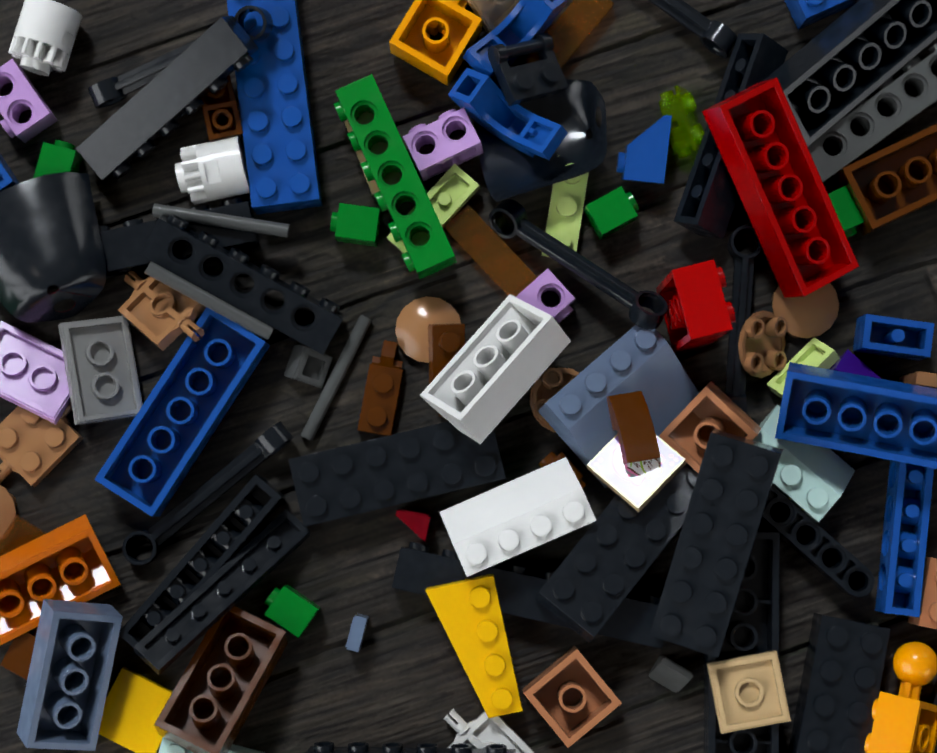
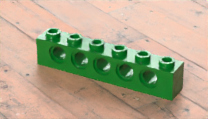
(366, 97)

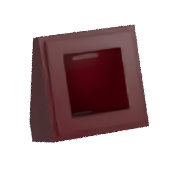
(415, 521)

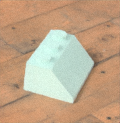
(806, 473)

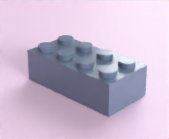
(69, 675)

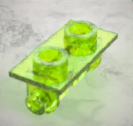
(681, 107)

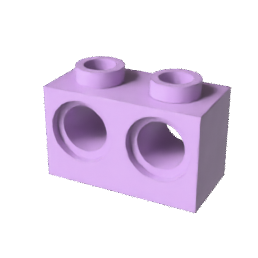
(22, 98)
(446, 150)
(548, 282)

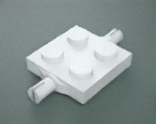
(484, 732)

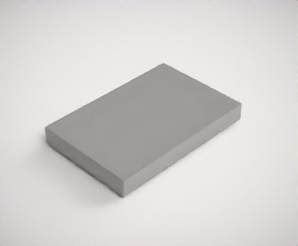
(100, 369)

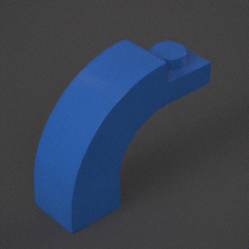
(522, 24)
(511, 124)

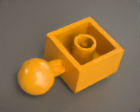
(436, 57)
(902, 720)

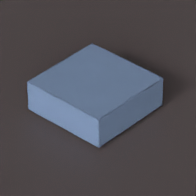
(357, 632)

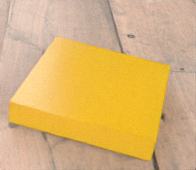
(132, 712)

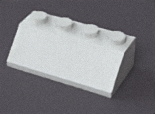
(496, 367)
(517, 516)

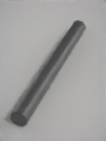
(223, 220)
(208, 300)
(336, 377)

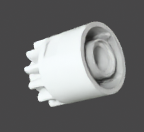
(45, 36)
(213, 170)

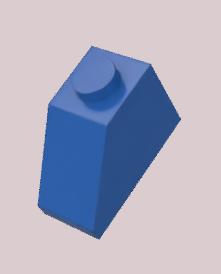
(647, 154)

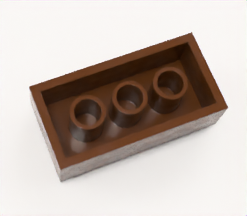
(893, 180)
(221, 683)

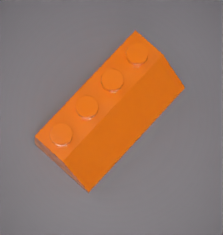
(55, 566)

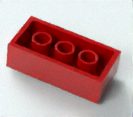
(696, 305)

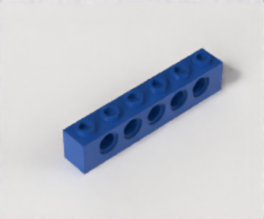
(904, 539)

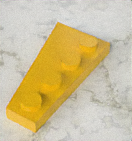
(478, 634)

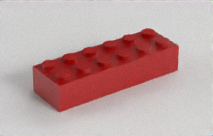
(780, 188)

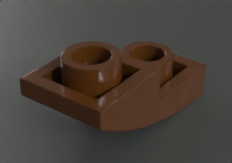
(221, 113)
(634, 427)

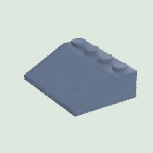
(632, 364)

